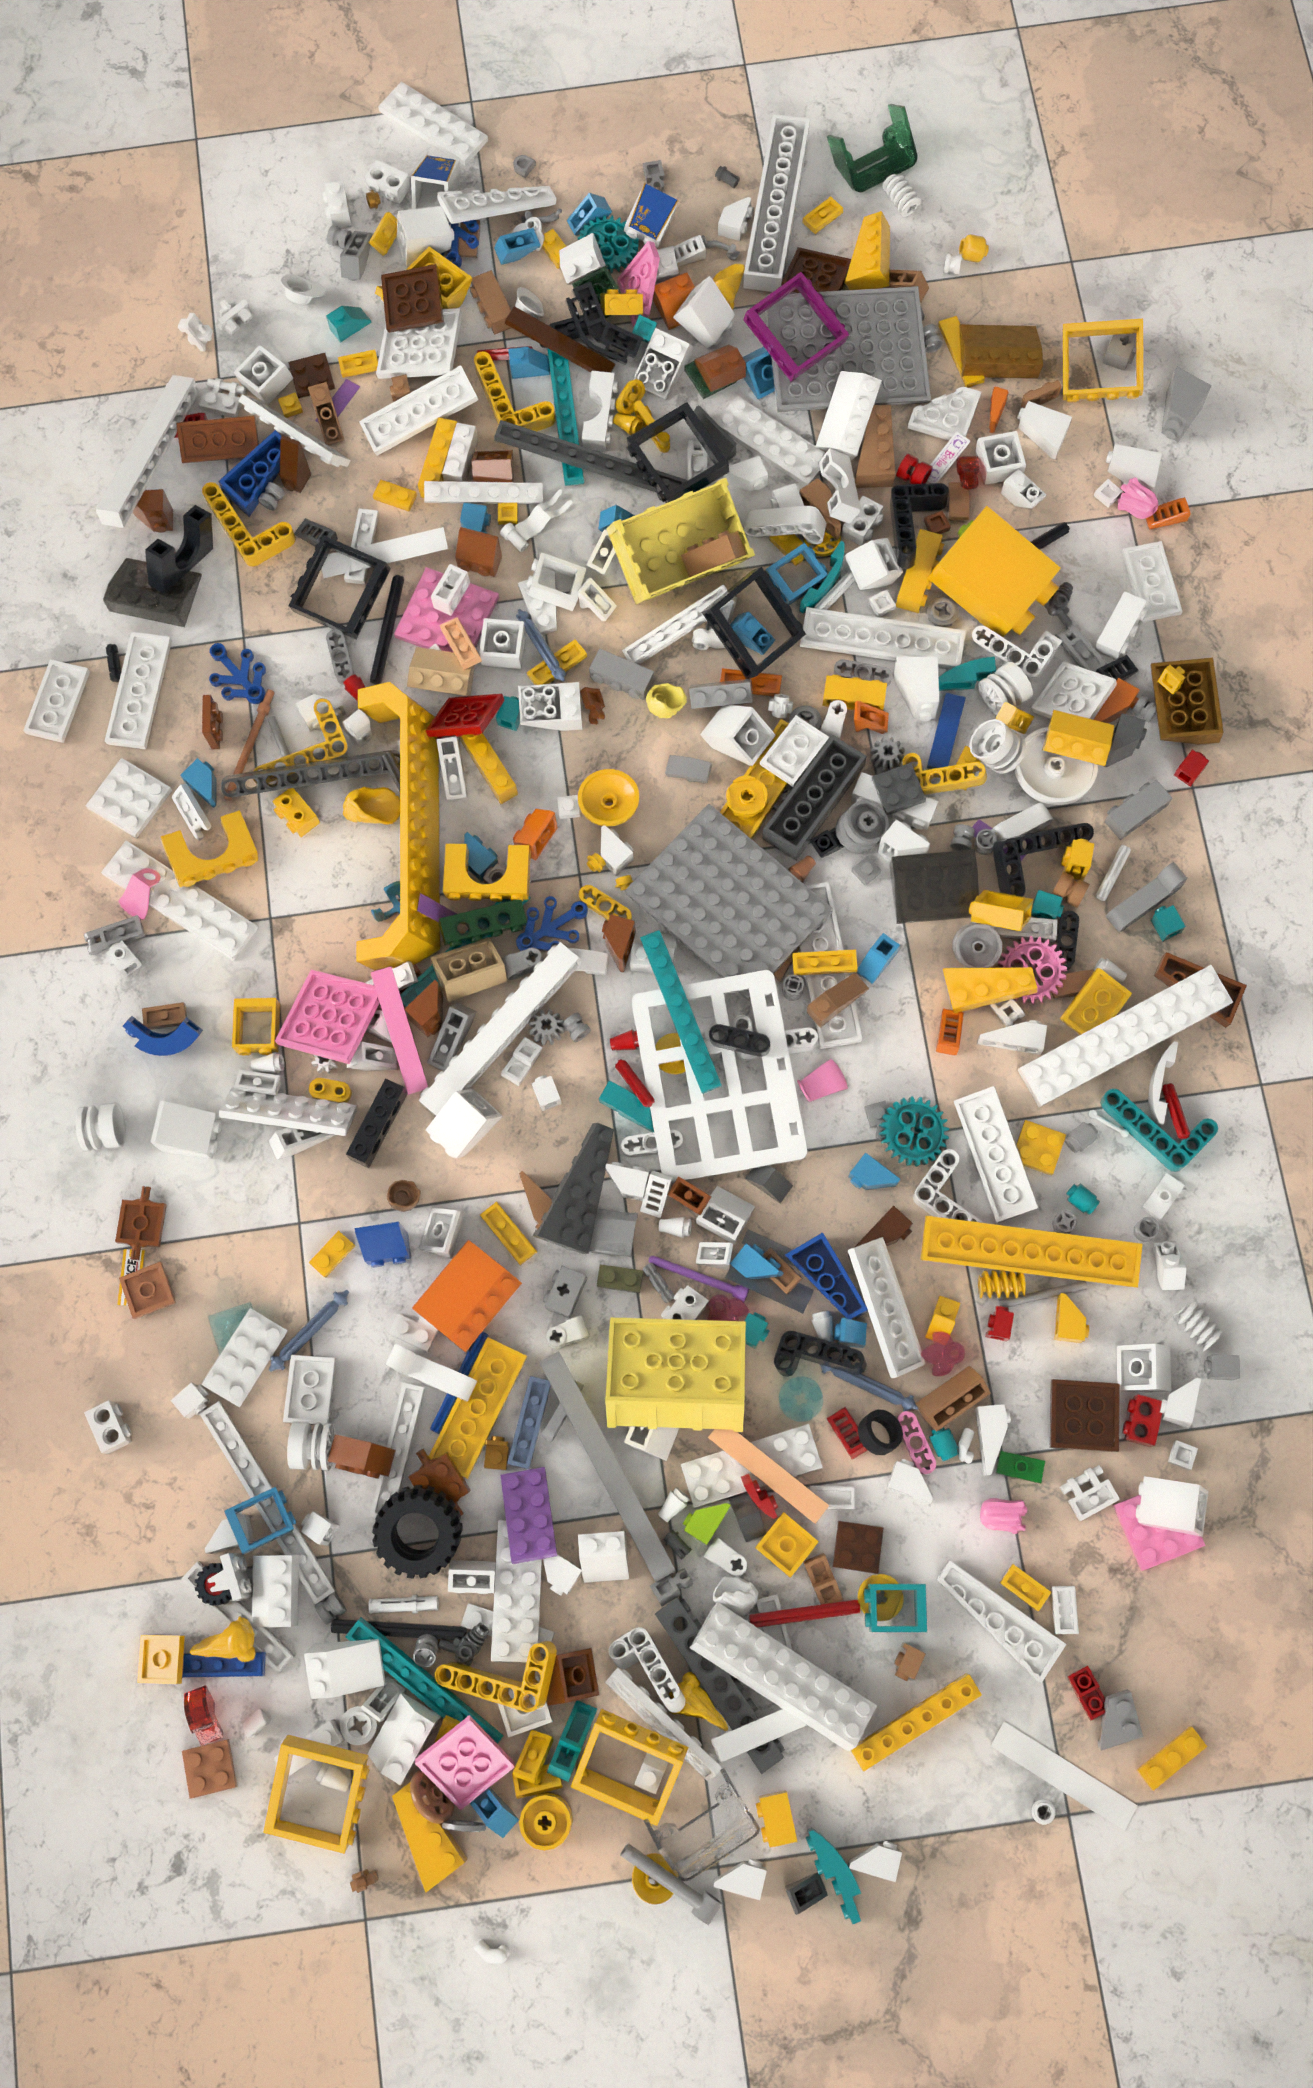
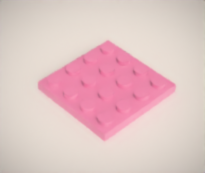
(422, 621)
(329, 1016)

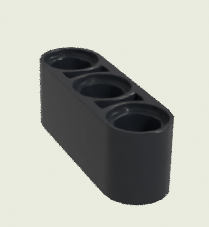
(732, 1032)

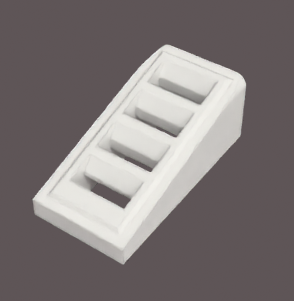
(695, 255)
(660, 1178)

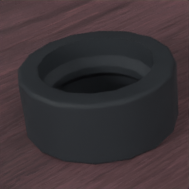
(892, 1426)

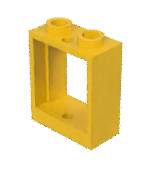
(1001, 910)
(255, 1005)

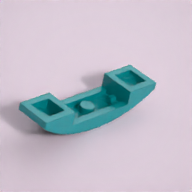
(813, 596)

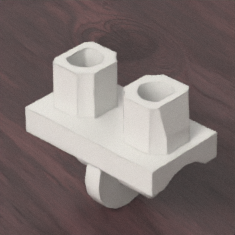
(233, 312)
(197, 332)

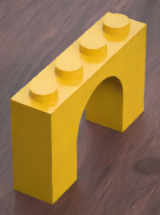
(190, 869)
(512, 885)

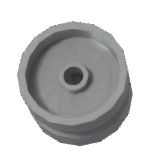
(862, 826)
(964, 944)

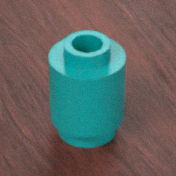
(1082, 1198)
(944, 1443)

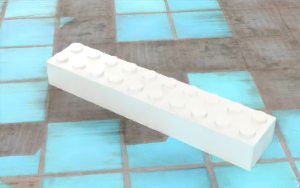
(776, 203)
(1125, 1036)

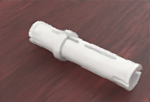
(404, 1604)

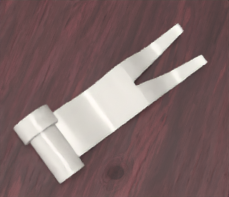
(534, 523)

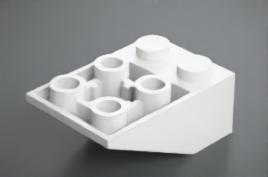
(663, 363)
(551, 706)

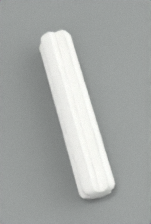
(837, 590)
(1113, 873)

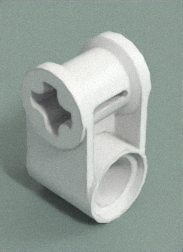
(834, 722)
(358, 727)
(572, 1332)
(722, 1556)

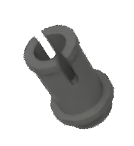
(727, 177)
(677, 1544)

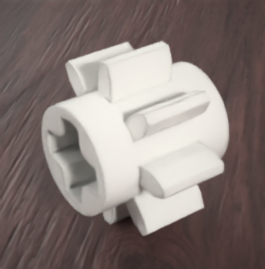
(780, 705)
(326, 1066)

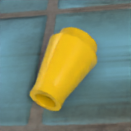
(628, 423)

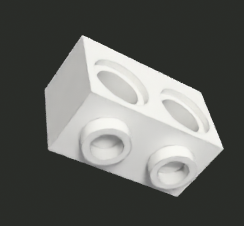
(388, 181)
(864, 522)
(450, 589)
(103, 1430)

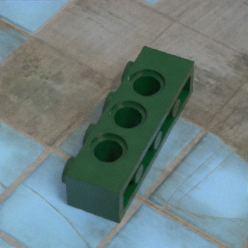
(513, 909)

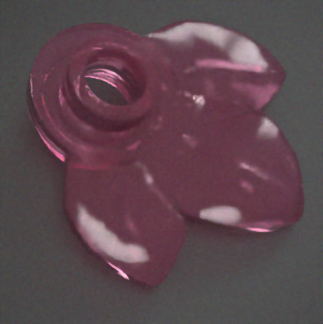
(731, 1309)
(940, 1353)

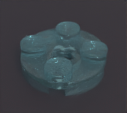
(789, 1405)

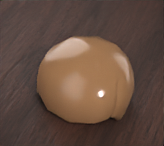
(403, 1195)

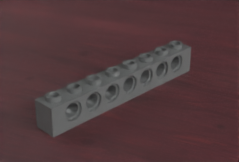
(764, 1758)

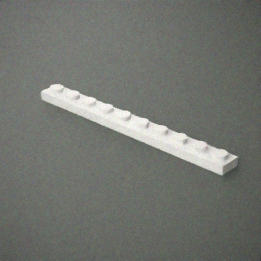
(255, 1483)

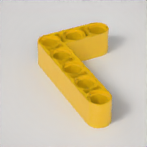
(502, 403)
(248, 545)
(307, 752)
(502, 1684)

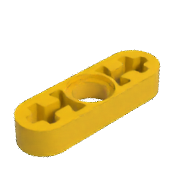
(621, 909)

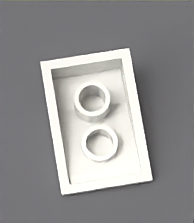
(344, 1667)

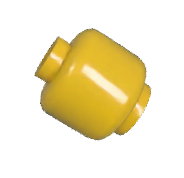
(973, 248)

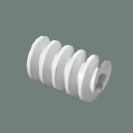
(901, 194)
(1198, 1325)

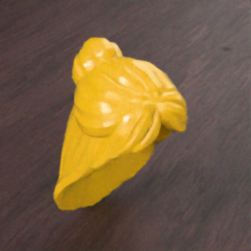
(729, 282)
(372, 805)
(233, 1642)
(698, 1702)

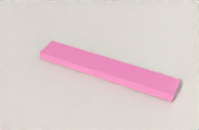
(399, 1030)

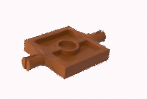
(140, 1223)
(441, 1475)

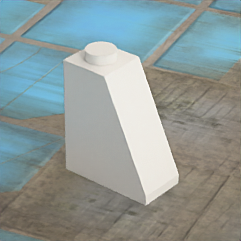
(1044, 427)
(1133, 462)

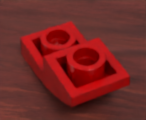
(760, 1498)
(1088, 1692)

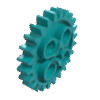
(613, 242)
(895, 1126)

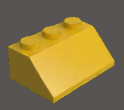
(453, 280)
(1078, 738)

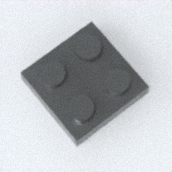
(898, 789)

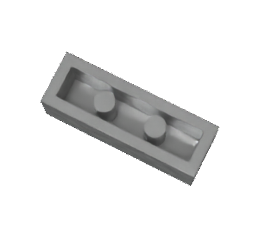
(621, 674)
(721, 693)
(1137, 809)

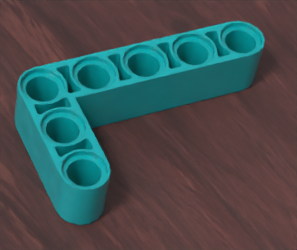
(1155, 1134)

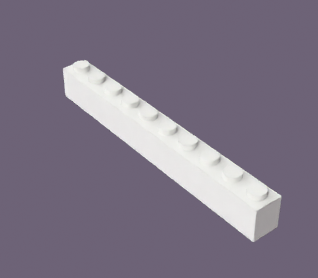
(147, 451)
(502, 1028)

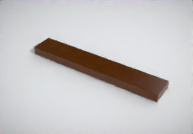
(557, 342)

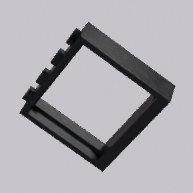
(696, 483)
(367, 598)
(729, 637)

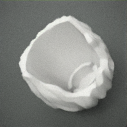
(736, 1595)

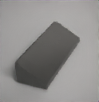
(719, 436)

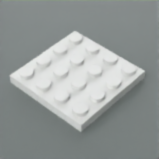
(421, 350)

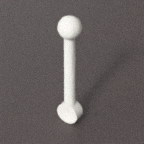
(1093, 1115)

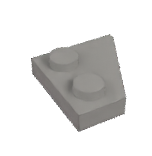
(1119, 1721)

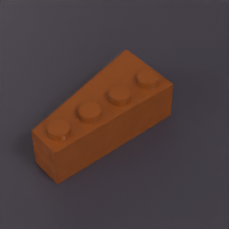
(1175, 969)

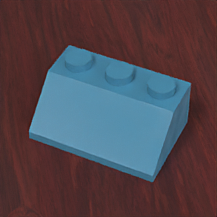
(759, 372)

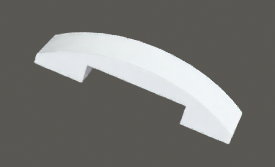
(1158, 1108)

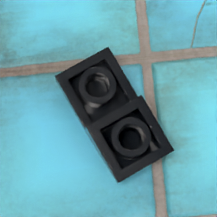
(826, 843)

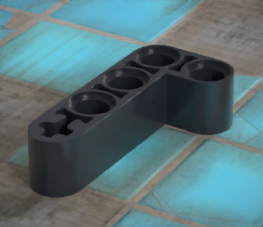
(821, 1357)

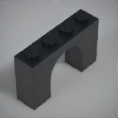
(165, 565)

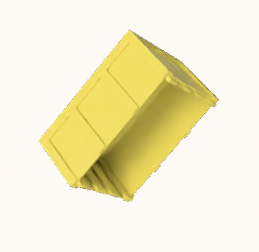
(653, 541)
(676, 1373)

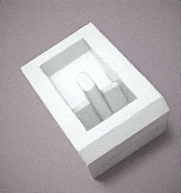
(714, 1254)
(383, 1699)

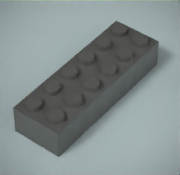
(814, 797)

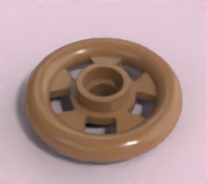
(432, 1797)

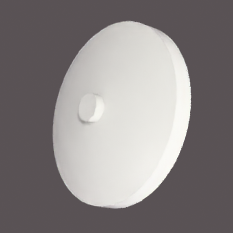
(1052, 776)

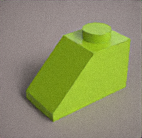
(705, 1522)

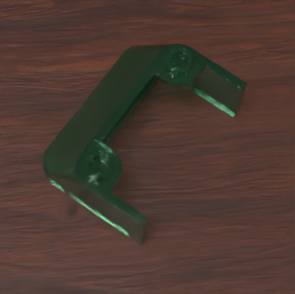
(873, 168)

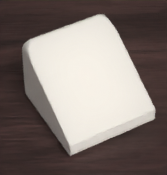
(255, 1723)

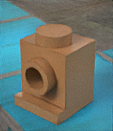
(400, 387)
(908, 1662)

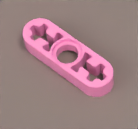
(929, 1455)

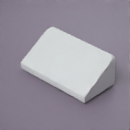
(258, 1082)

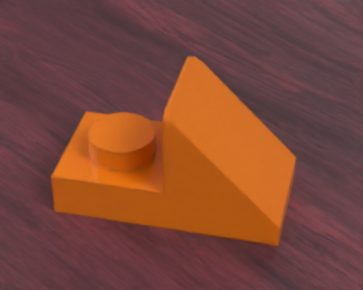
(870, 717)

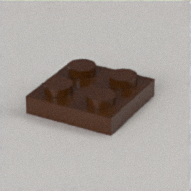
(310, 372)
(858, 1547)

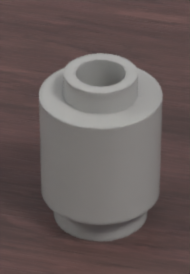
(1081, 1137)

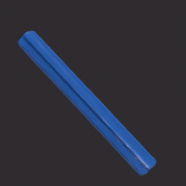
(465, 1369)

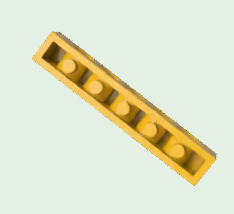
(915, 1721)

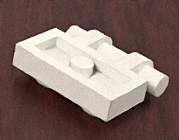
(221, 403)
(1092, 1500)

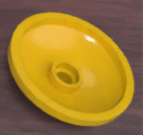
(606, 787)

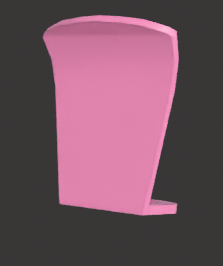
(136, 896)
(823, 1081)

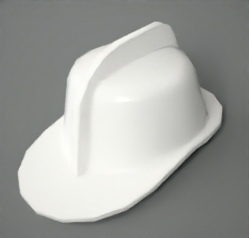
(301, 290)
(529, 303)

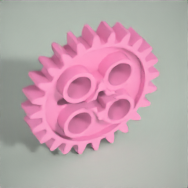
(1049, 960)

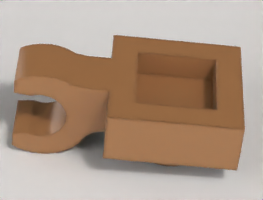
(363, 1879)

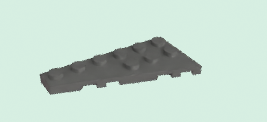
(577, 1199)

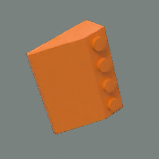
(466, 1295)

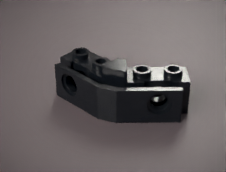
(599, 328)

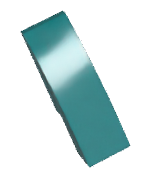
(967, 674)
(626, 1105)
(572, 1741)

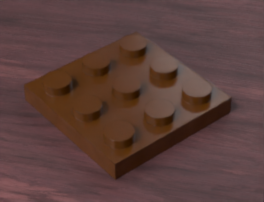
(824, 270)
(412, 298)
(1084, 1415)

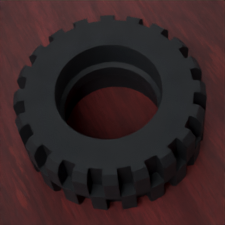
(402, 1556)

